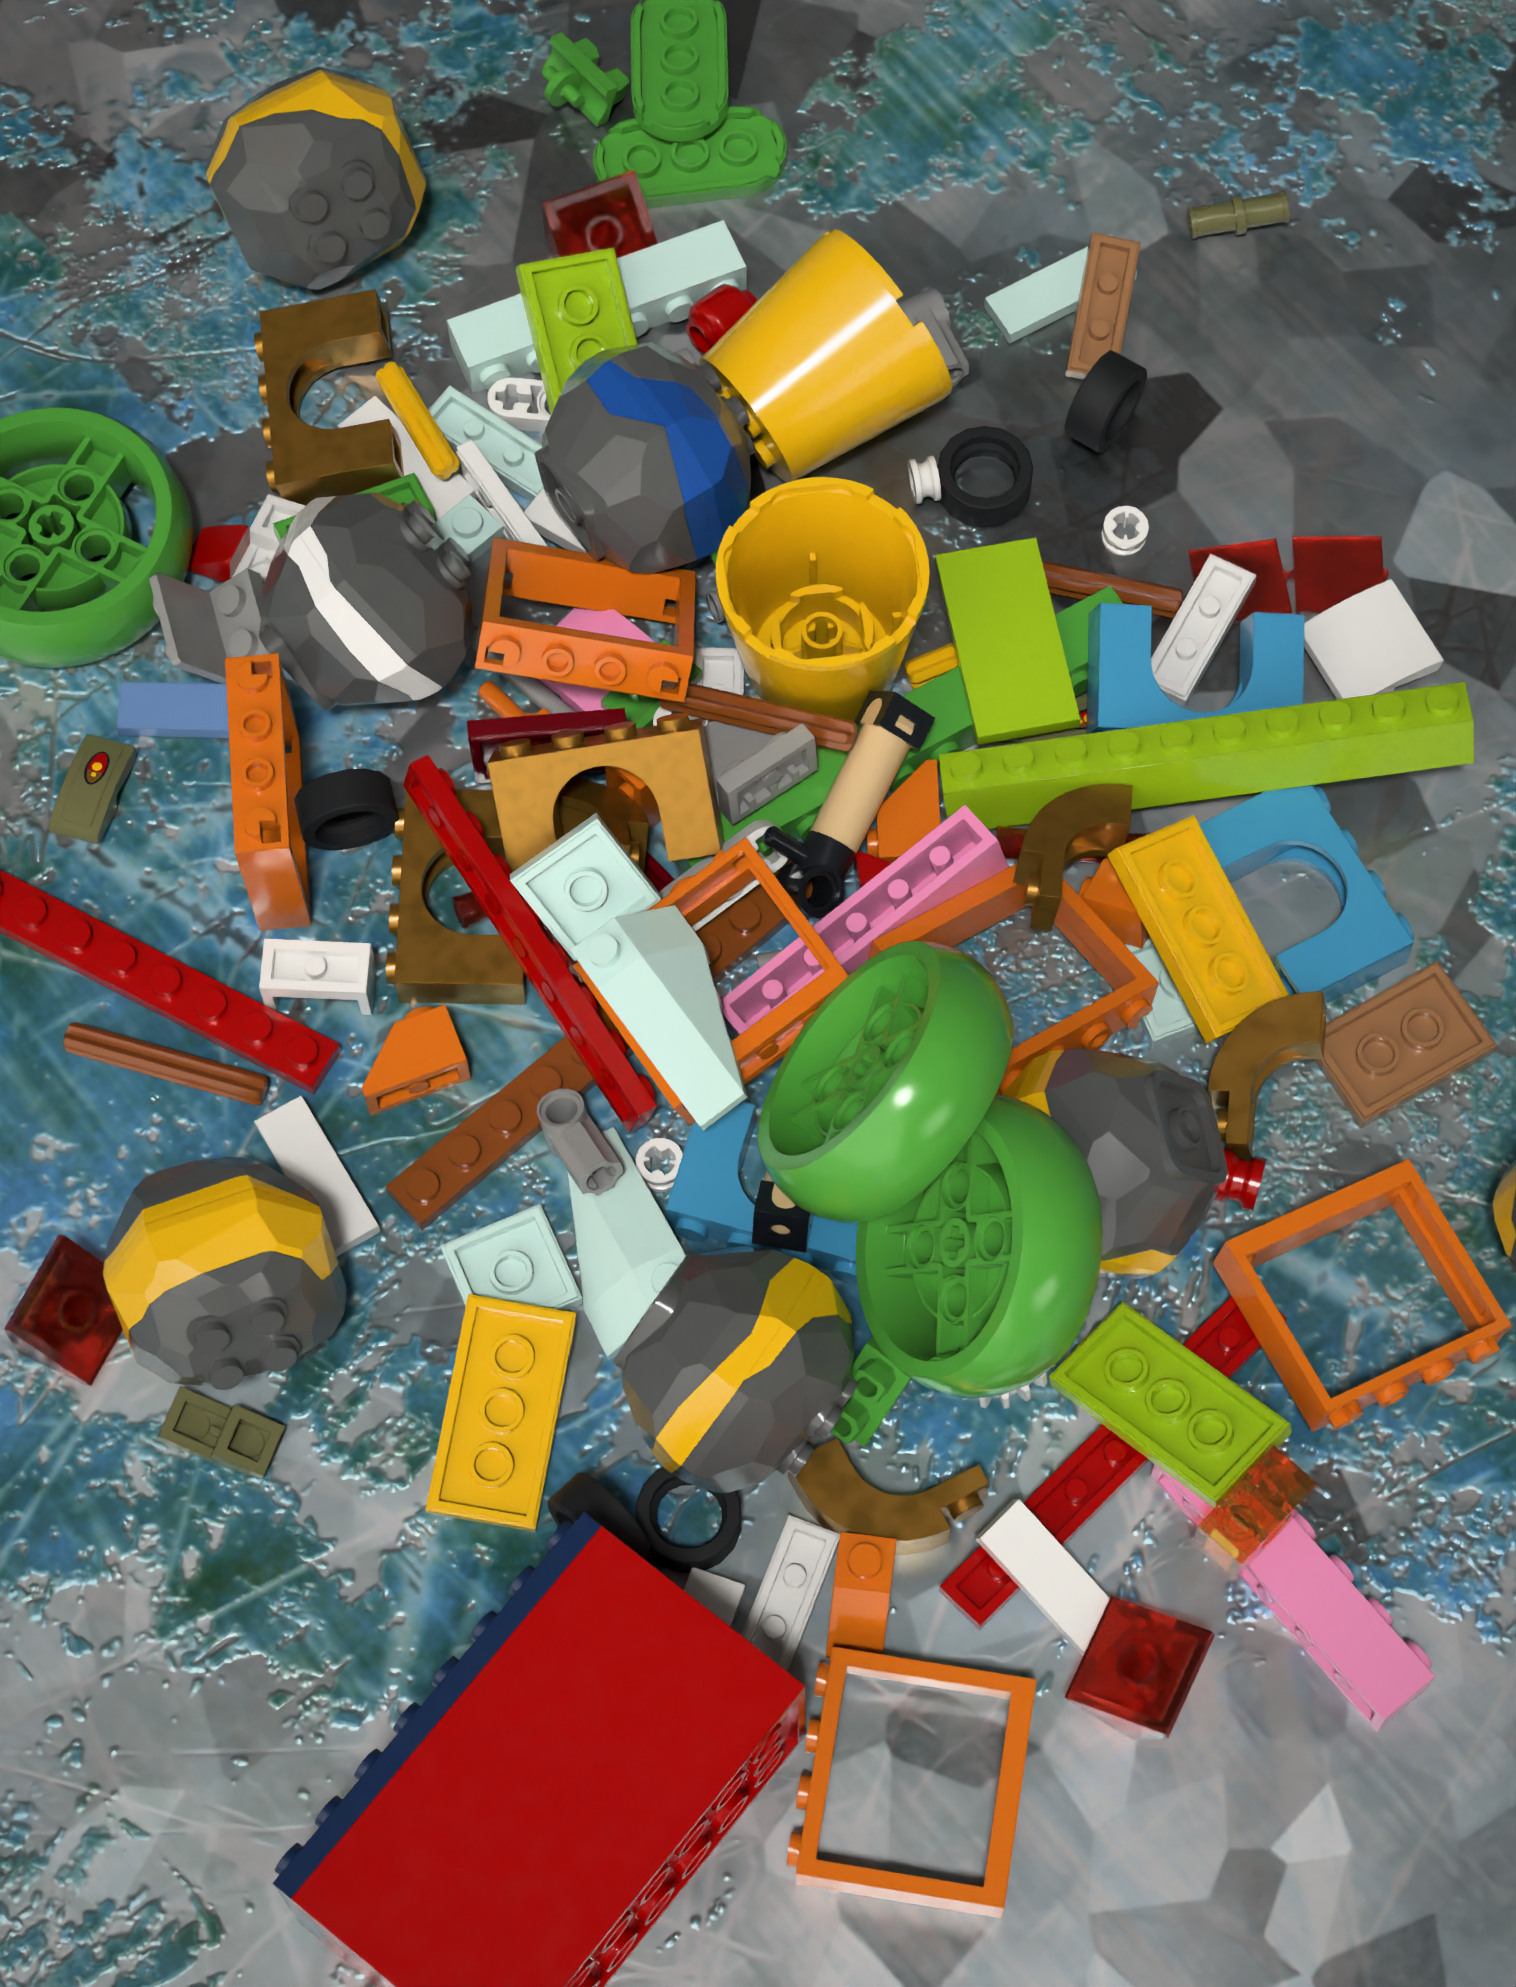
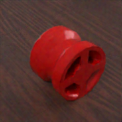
(1242, 1180)

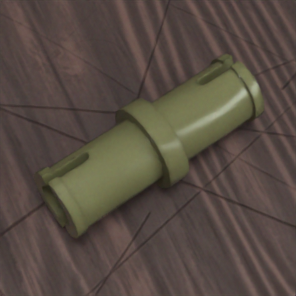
(1238, 214)

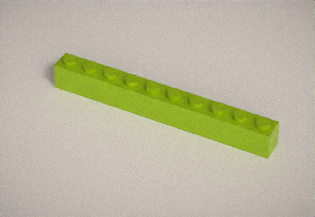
(1219, 754)

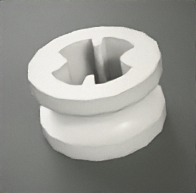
(924, 479)
(1124, 515)
(663, 1149)

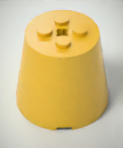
(827, 359)
(822, 592)

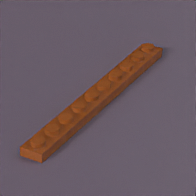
(511, 1115)

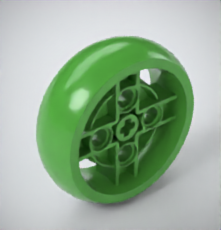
(98, 605)
(886, 1082)
(990, 1262)

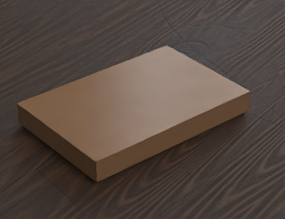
(1402, 1044)

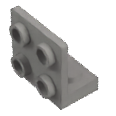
(211, 625)
(756, 765)

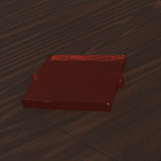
(1259, 558)
(1333, 570)

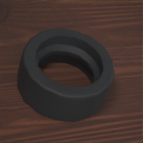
(1105, 401)
(989, 443)
(346, 809)
(593, 1498)
(679, 1558)

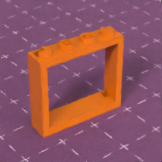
(581, 655)
(264, 790)
(999, 898)
(774, 1033)
(1438, 1244)
(813, 1789)

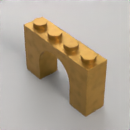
(297, 349)
(665, 757)
(430, 959)

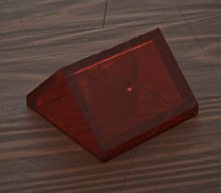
(599, 219)
(66, 1314)
(1138, 1670)

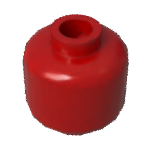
(716, 314)

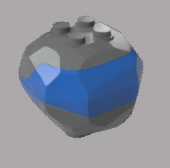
(646, 458)

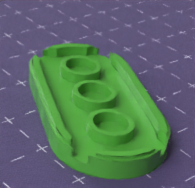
(679, 67)
(729, 163)

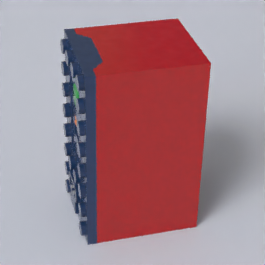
(548, 1783)

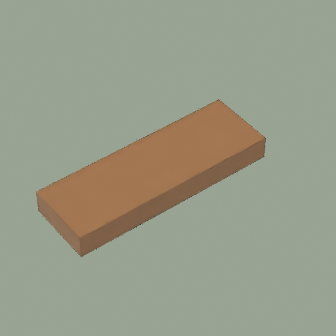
(1102, 302)

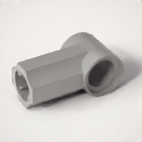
(932, 311)
(577, 1141)

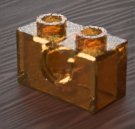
(1254, 1513)

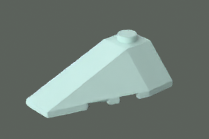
(664, 993)
(621, 1251)

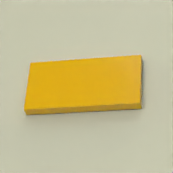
(1198, 926)
(501, 1413)

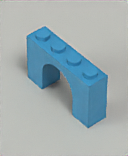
(1124, 687)
(1299, 829)
(713, 1205)

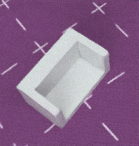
(318, 972)

